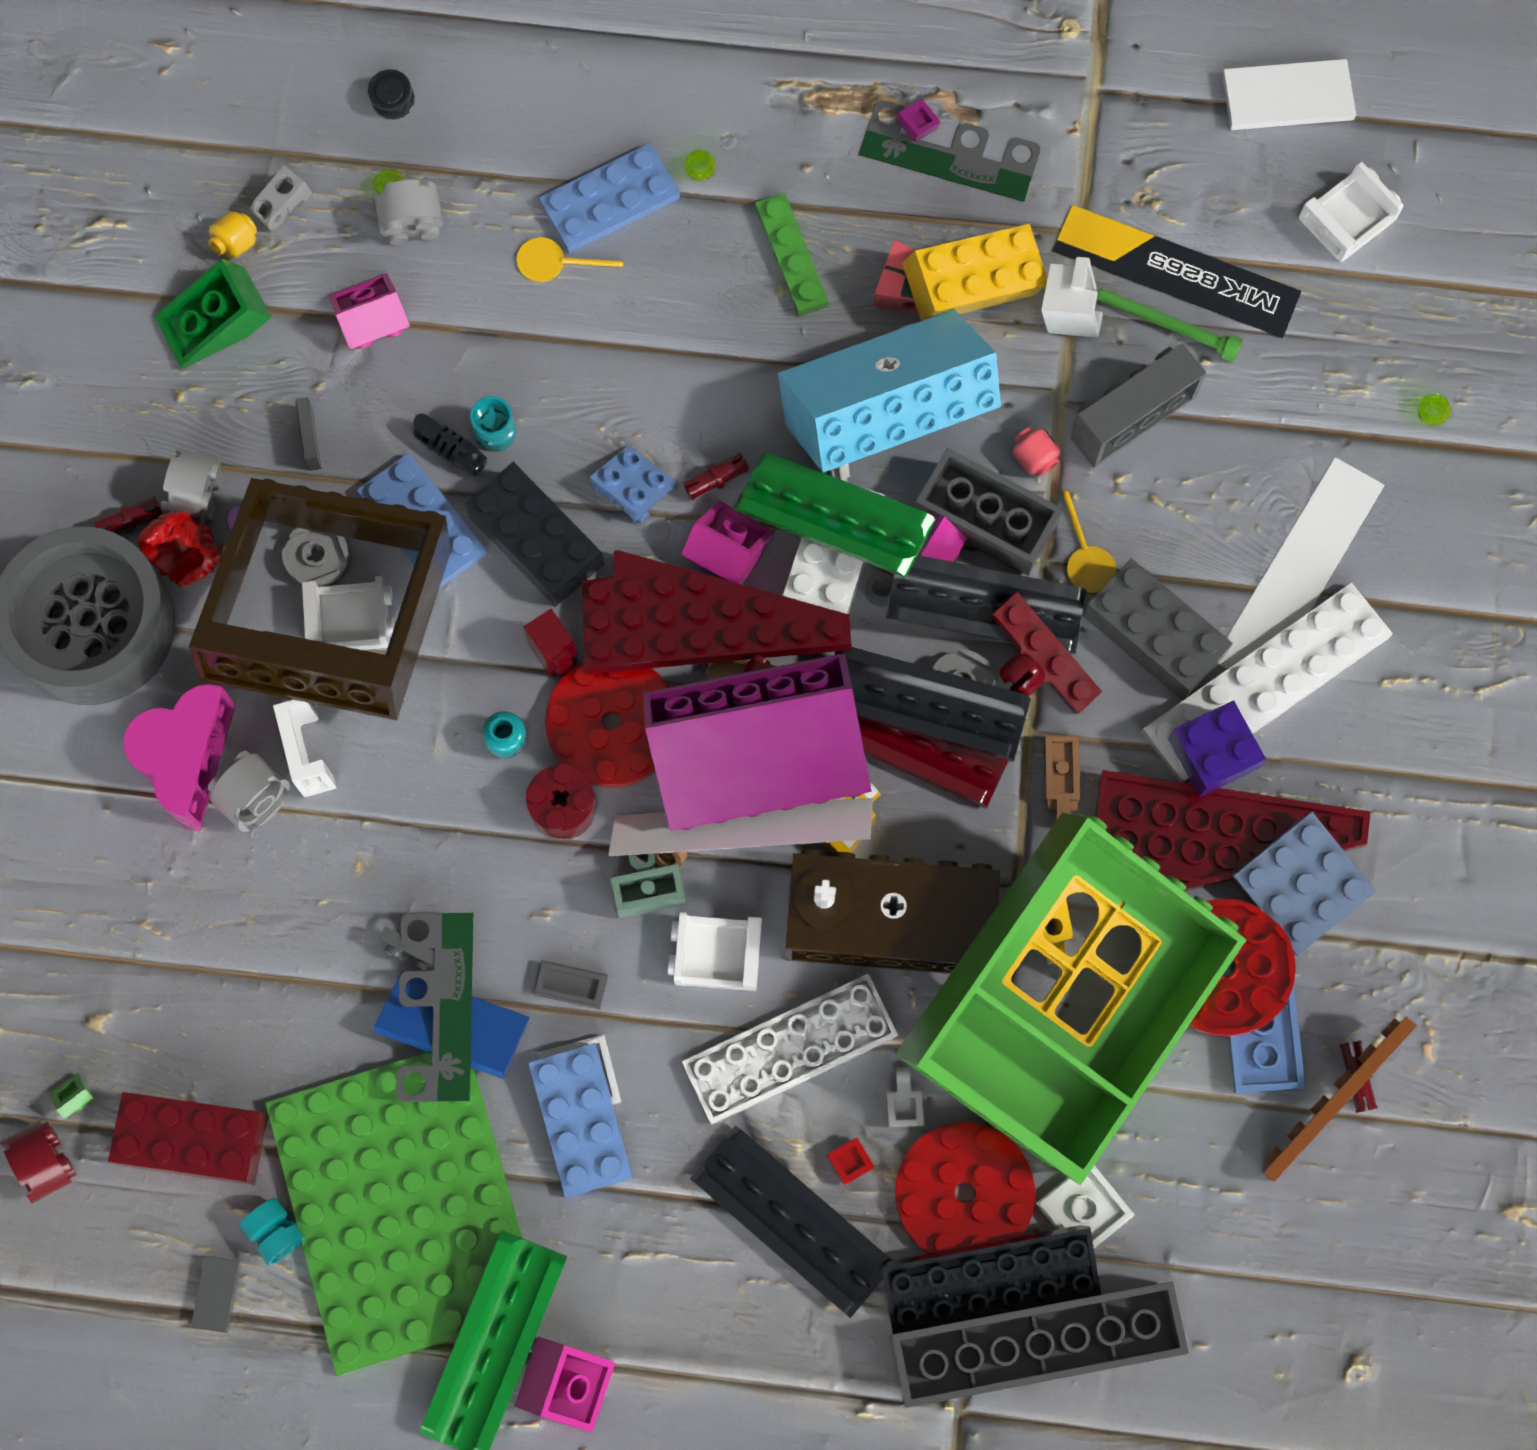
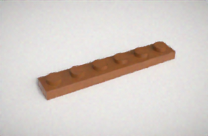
(1347, 1086)

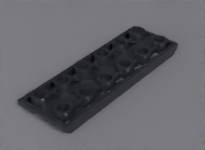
(964, 596)
(936, 704)
(792, 1221)
(990, 1278)

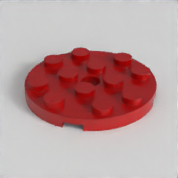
(577, 730)
(1261, 976)
(957, 1156)

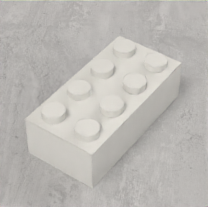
(824, 576)

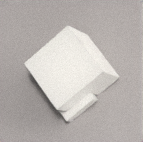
(1071, 300)

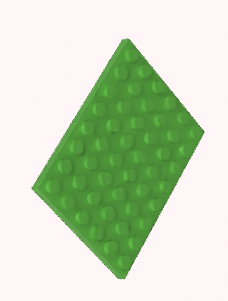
(391, 1208)

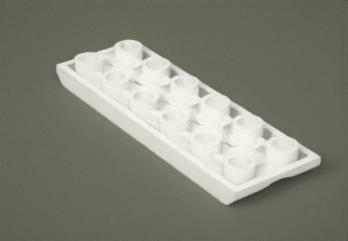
(789, 1049)

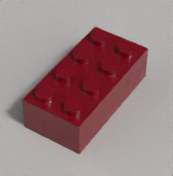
(188, 1138)

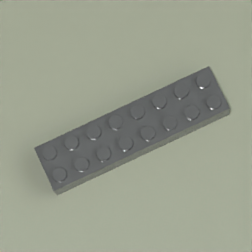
(1038, 1344)

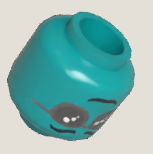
(504, 734)

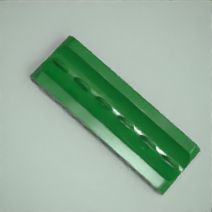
(835, 513)
(493, 1343)

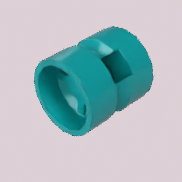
(493, 423)
(271, 1231)

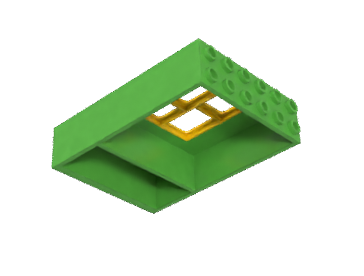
(1021, 1063)

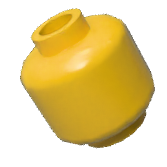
(232, 235)

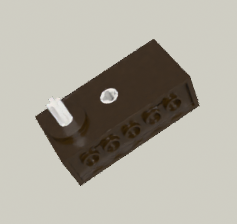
(844, 915)

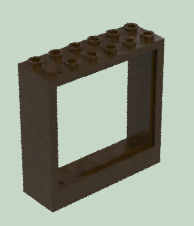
(310, 668)

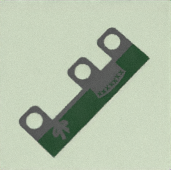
(954, 163)
(451, 1000)

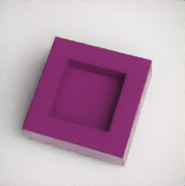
(918, 120)

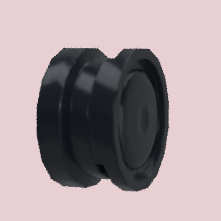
(391, 94)

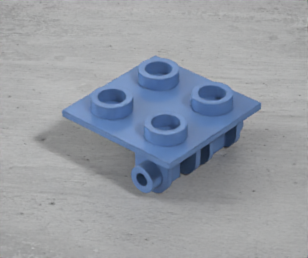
(632, 483)

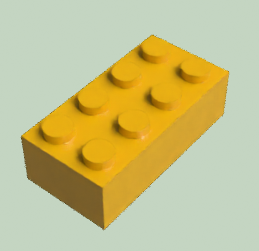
(975, 272)

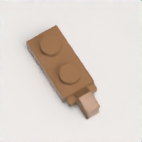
(1061, 773)

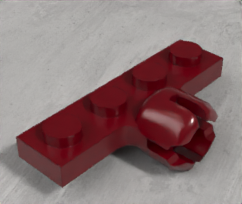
(1041, 657)

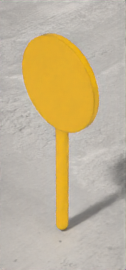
(543, 260)
(1090, 565)

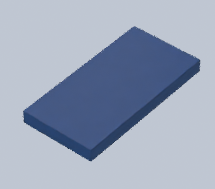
(494, 1029)

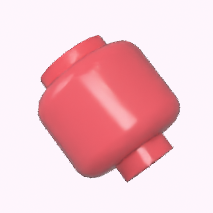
(1035, 451)

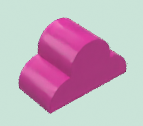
(182, 750)

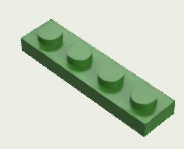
(791, 254)

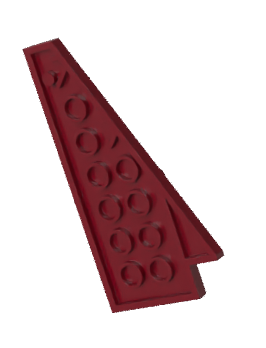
(682, 617)
(1209, 835)

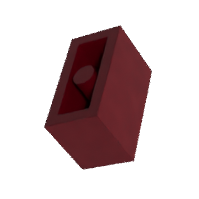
(551, 643)

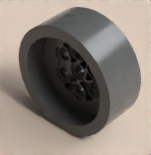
(47, 578)

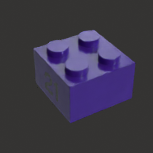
(1216, 748)

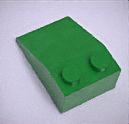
(212, 313)

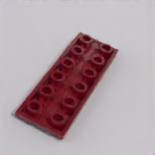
(940, 764)

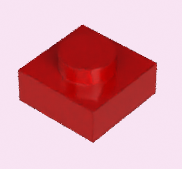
(850, 1161)

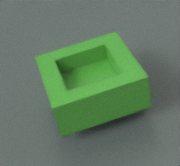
(71, 1096)

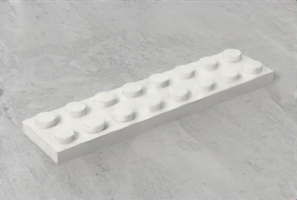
(1280, 669)

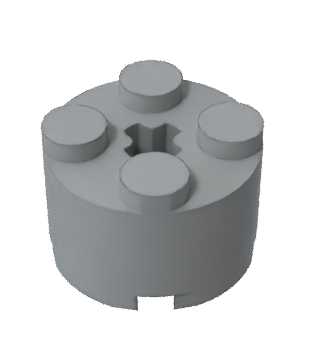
(408, 211)
(191, 484)
(248, 791)

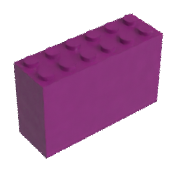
(756, 742)

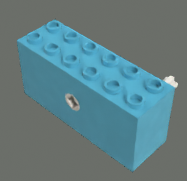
(889, 391)

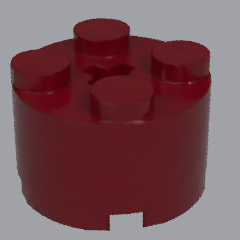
(564, 783)
(36, 1160)

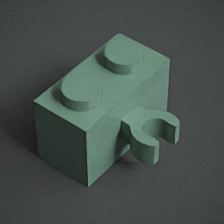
(647, 888)

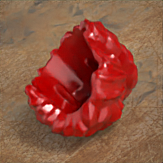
(179, 547)

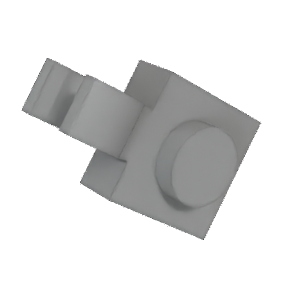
(904, 1105)

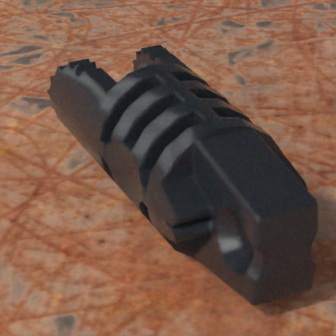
(449, 445)

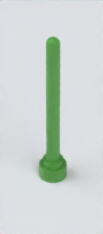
(1225, 345)

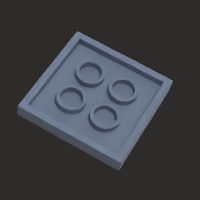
(1304, 882)

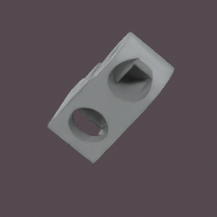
(279, 198)

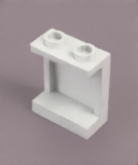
(1351, 212)
(349, 614)
(307, 777)
(716, 952)

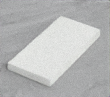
(1288, 94)

